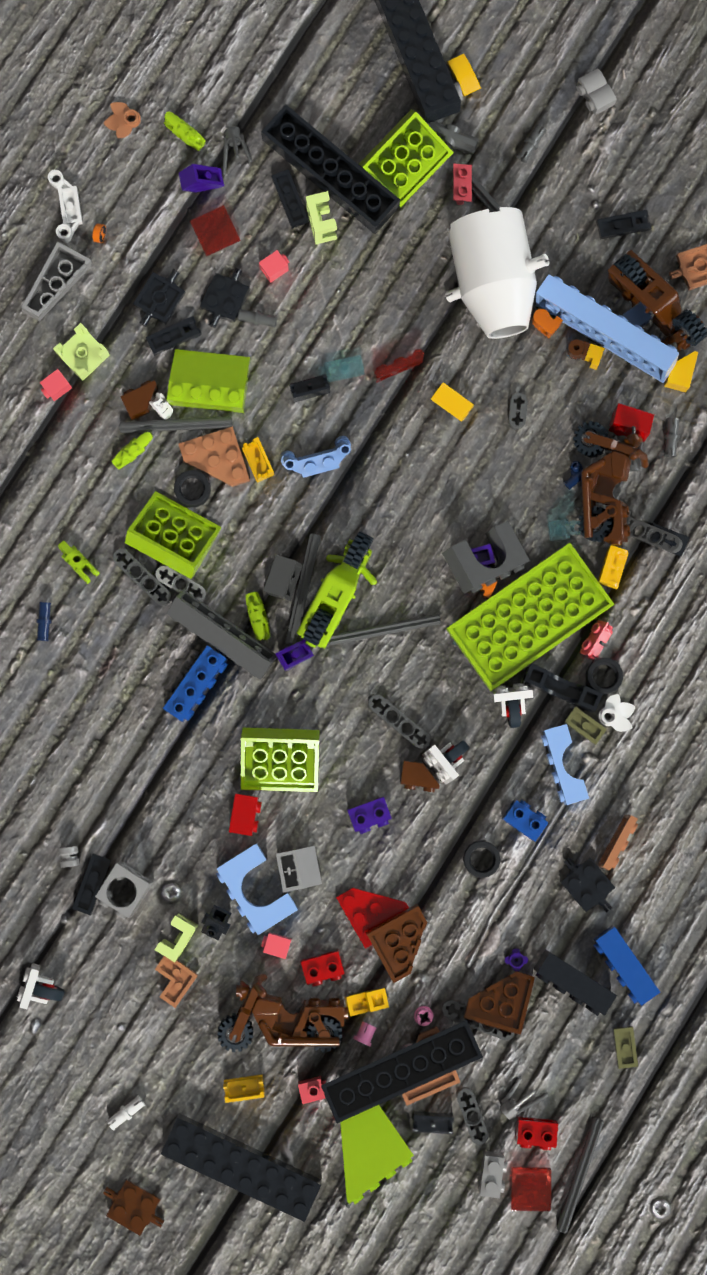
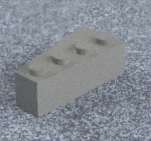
(56, 278)

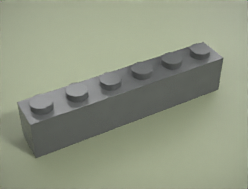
(221, 634)

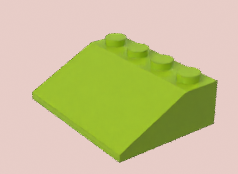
(406, 156)
(208, 381)
(172, 534)
(279, 759)

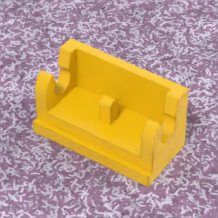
(452, 402)
(257, 460)
(613, 567)
(244, 1088)

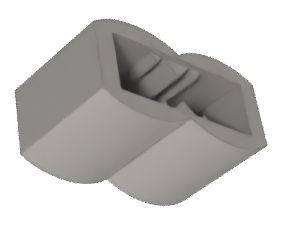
(596, 91)

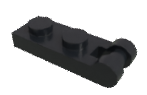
(623, 224)
(173, 335)

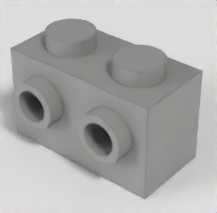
(491, 1174)

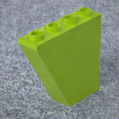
(370, 1152)

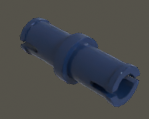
(43, 621)

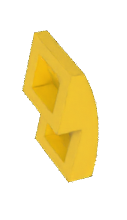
(464, 74)
(366, 1002)

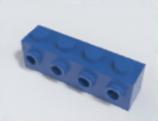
(195, 684)
(626, 965)

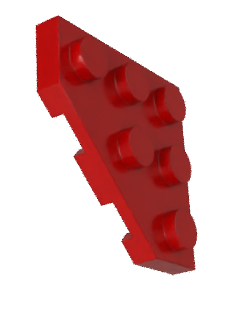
(368, 910)

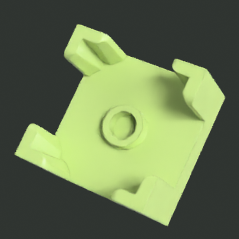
(316, 206)
(82, 352)
(174, 951)

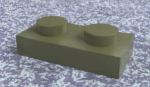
(585, 725)
(625, 1047)

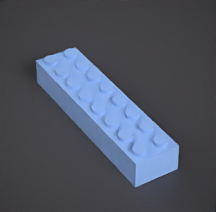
(607, 328)

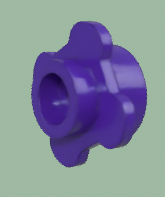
(511, 960)

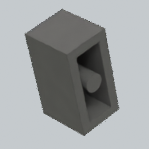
(282, 577)

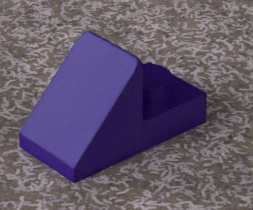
(294, 655)

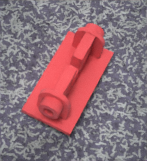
(462, 183)
(600, 632)

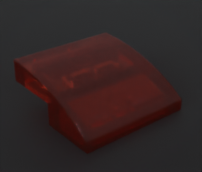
(215, 230)
(530, 1189)

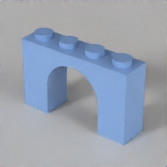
(259, 917)

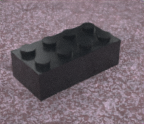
(574, 982)

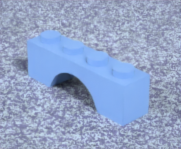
(571, 789)

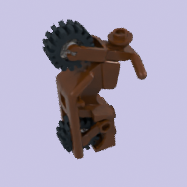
(634, 282)
(600, 480)
(279, 1025)

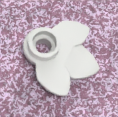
(619, 713)

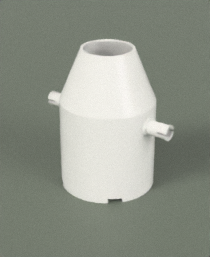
(495, 270)

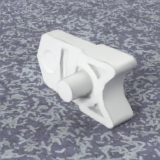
(161, 406)

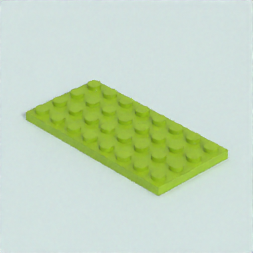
(530, 616)

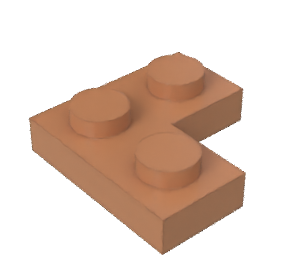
(180, 980)

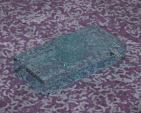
(344, 368)

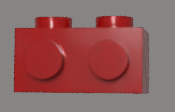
(626, 417)
(244, 815)
(322, 968)
(536, 1133)

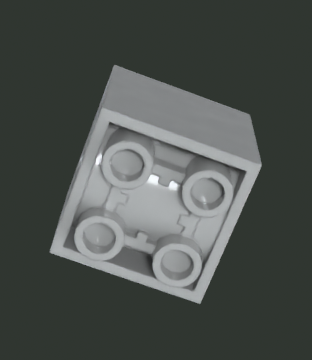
(141, 886)

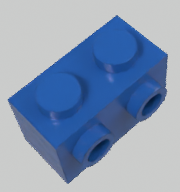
(525, 820)

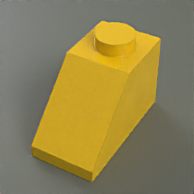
(682, 373)

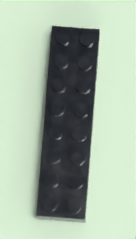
(420, 58)
(330, 169)
(401, 1071)
(241, 1167)

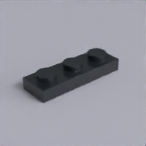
(290, 199)
(91, 884)

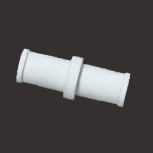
(125, 1112)

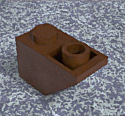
(138, 400)
(417, 774)

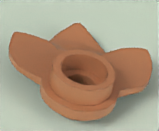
(119, 120)

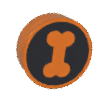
(99, 233)

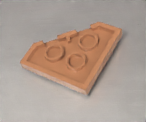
(217, 456)
(434, 1086)

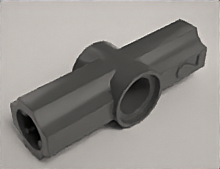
(454, 137)

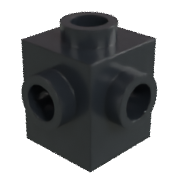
(216, 922)

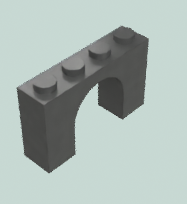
(472, 574)

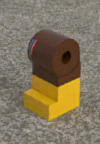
(586, 351)

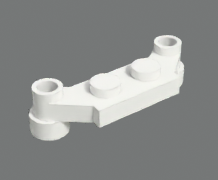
(69, 206)

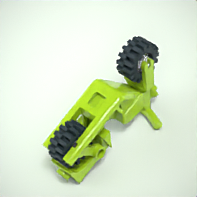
(336, 591)

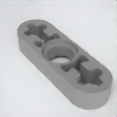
(171, 572)

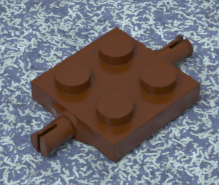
(133, 1207)

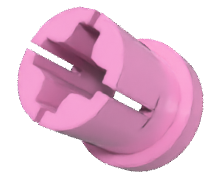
(421, 1010)
(365, 1034)

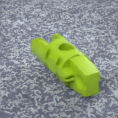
(184, 131)
(132, 450)
(71, 554)
(257, 616)

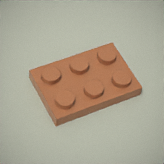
(618, 842)

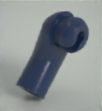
(576, 469)

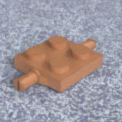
(692, 267)

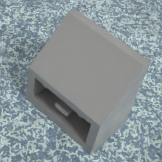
(298, 868)

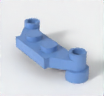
(317, 462)

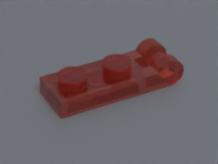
(400, 364)

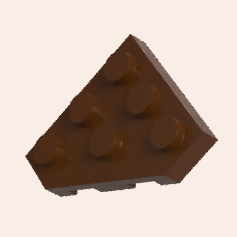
(399, 941)
(502, 1004)

